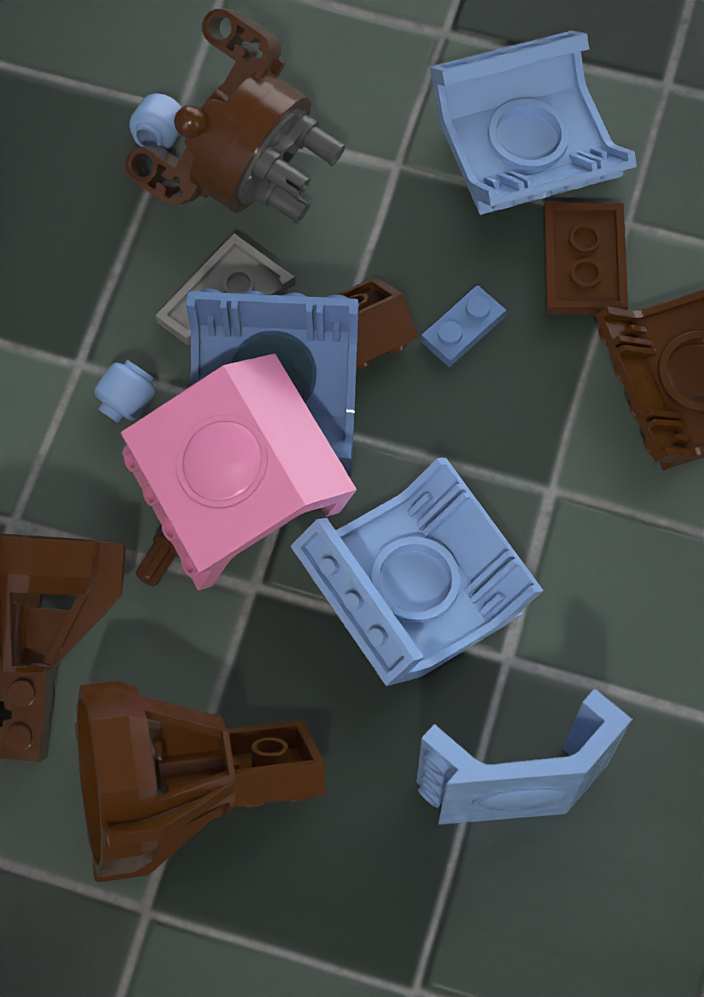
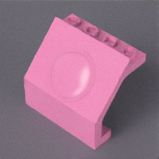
(233, 464)

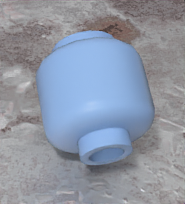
(154, 121)
(124, 391)

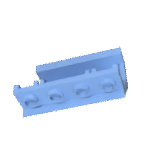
(525, 122)
(418, 575)
(520, 789)

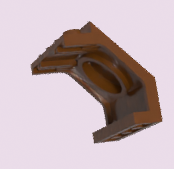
(662, 369)

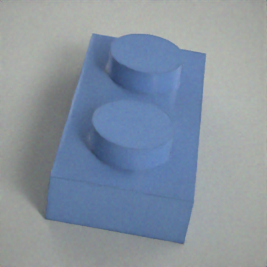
(463, 326)

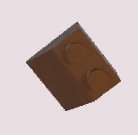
(382, 321)

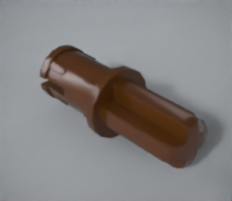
(157, 561)

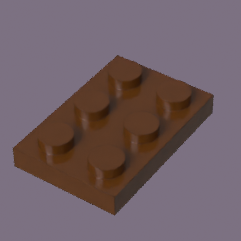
(584, 257)

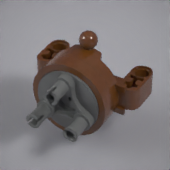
(241, 134)

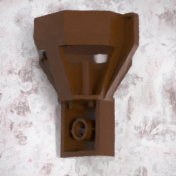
(39, 638)
(196, 766)

